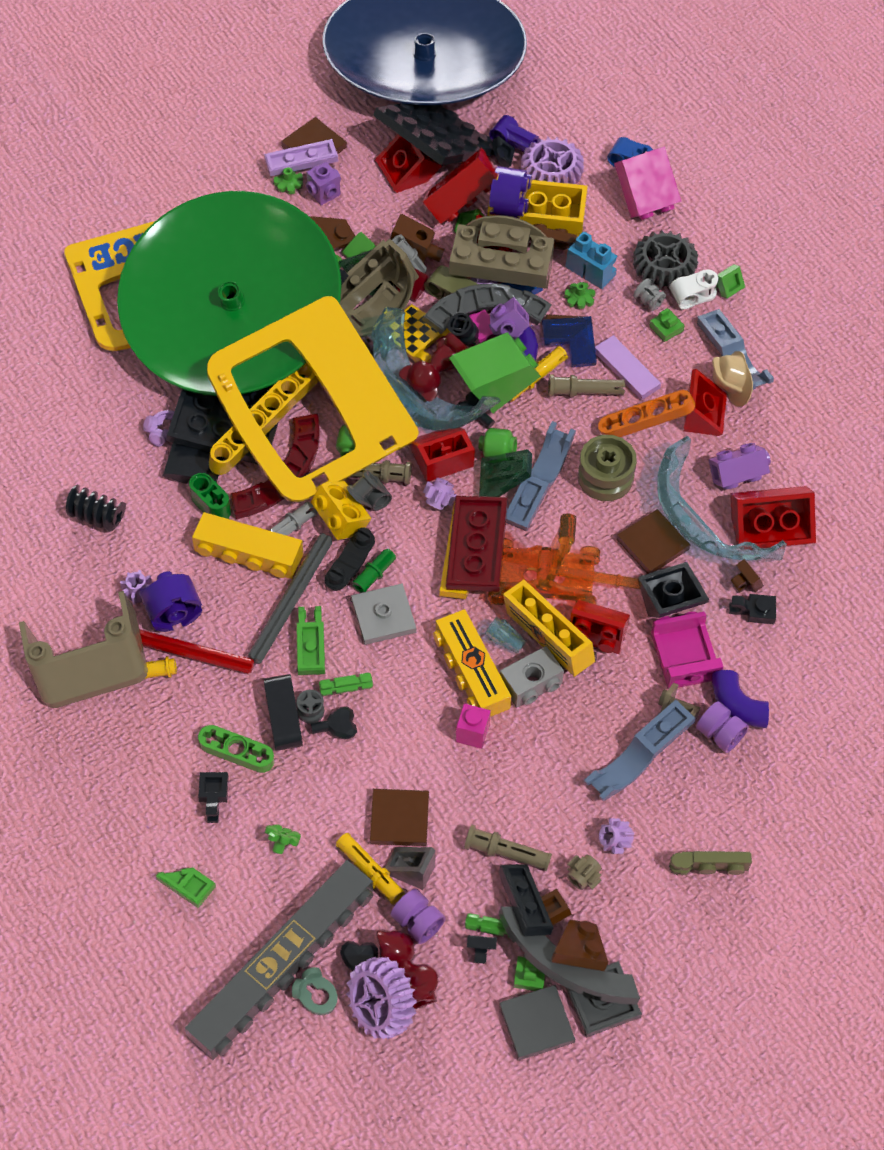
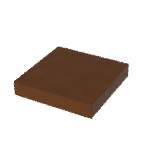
(313, 132)
(653, 542)
(399, 817)

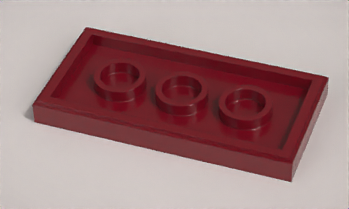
(477, 543)

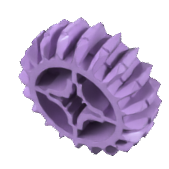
(553, 161)
(381, 997)

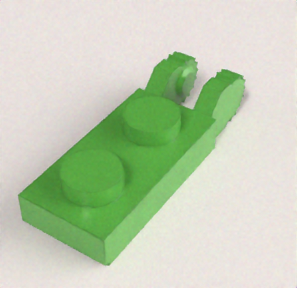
(310, 643)

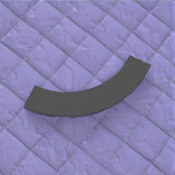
(481, 298)
(539, 951)

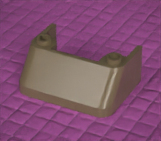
(89, 669)

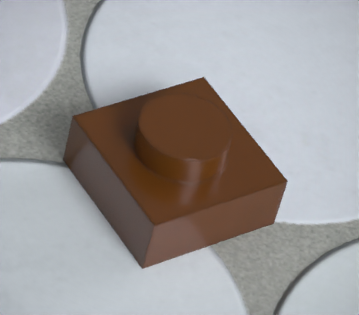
(556, 906)

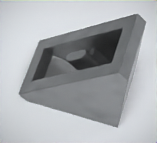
(412, 865)

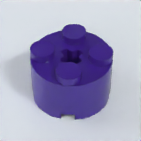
(509, 192)
(171, 601)

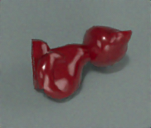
(425, 376)
(400, 948)

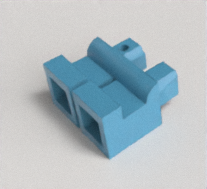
(591, 260)

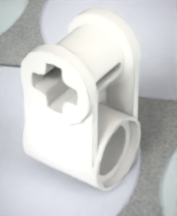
(692, 290)

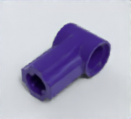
(509, 131)

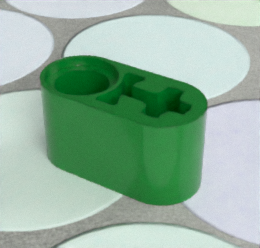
(212, 492)

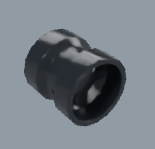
(463, 328)

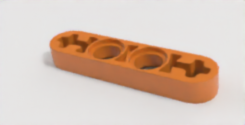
(646, 411)

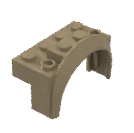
(379, 266)
(523, 268)

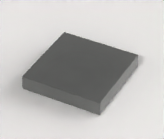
(602, 1015)
(537, 1022)

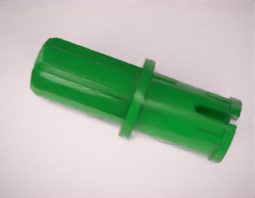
(373, 571)

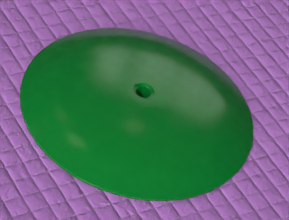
(201, 254)

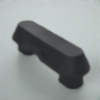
(350, 559)

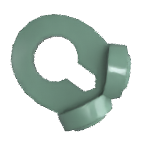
(314, 977)

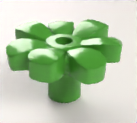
(288, 180)
(579, 295)
(282, 837)

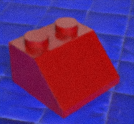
(406, 165)

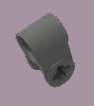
(370, 491)

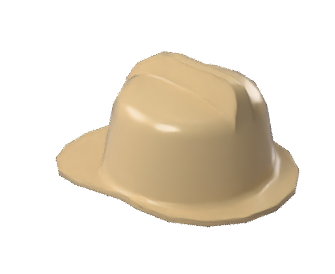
(733, 376)

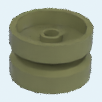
(607, 467)

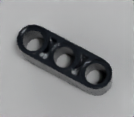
(283, 712)

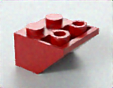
(443, 453)
(601, 625)

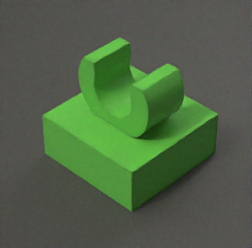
(730, 281)
(666, 325)
(528, 976)

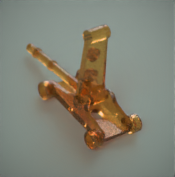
(553, 562)

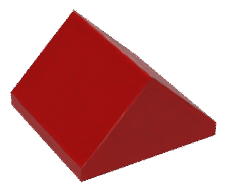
(709, 406)

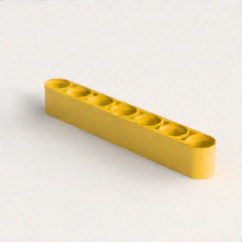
(264, 417)

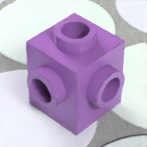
(323, 183)
(509, 318)

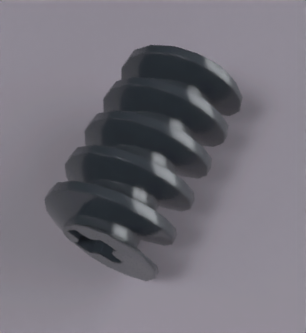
(94, 510)

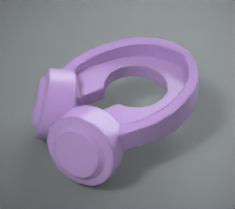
(157, 436)

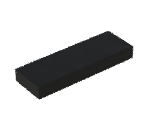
(525, 900)

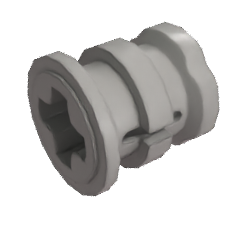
(649, 294)

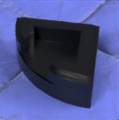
(503, 151)

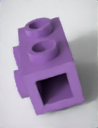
(740, 465)

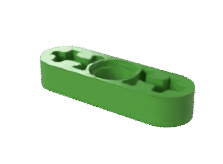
(214, 748)

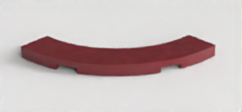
(299, 461)

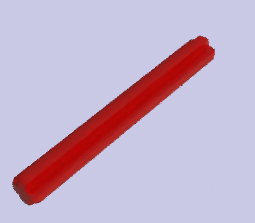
(196, 652)

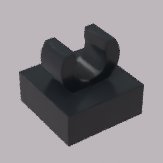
(481, 945)

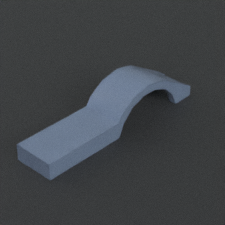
(728, 341)
(543, 475)
(641, 751)

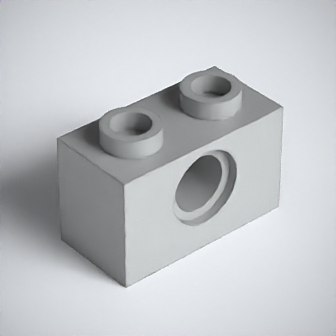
(539, 665)

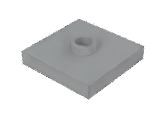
(383, 614)

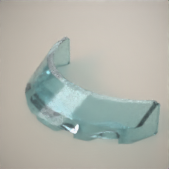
(391, 357)
(687, 520)

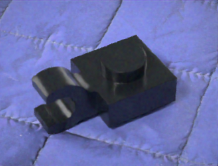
(757, 607)
(212, 790)

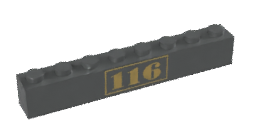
(280, 960)

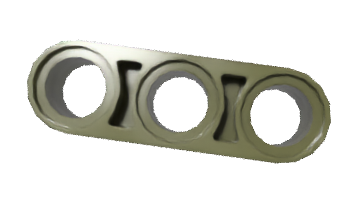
(443, 284)

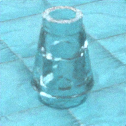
(505, 635)

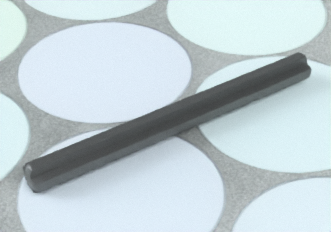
(290, 598)

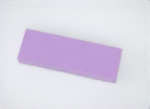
(301, 157)
(627, 367)

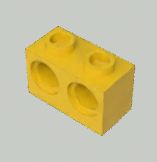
(340, 510)

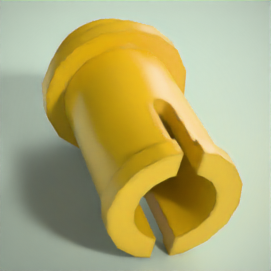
(162, 668)

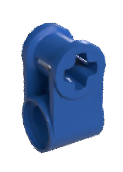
(624, 149)

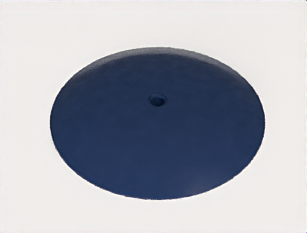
(424, 48)

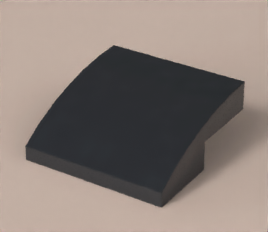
(187, 461)

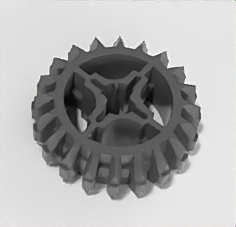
(665, 253)

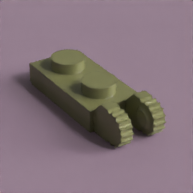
(710, 861)

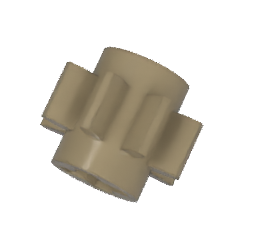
(584, 872)

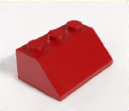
(460, 187)
(774, 516)

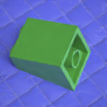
(497, 368)

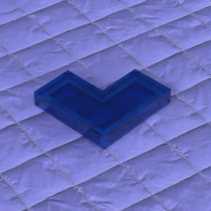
(576, 333)

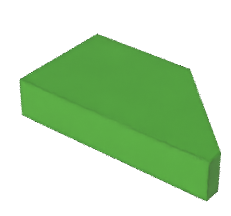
(188, 884)

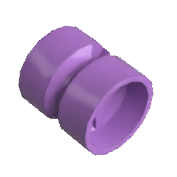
(718, 724)
(414, 913)

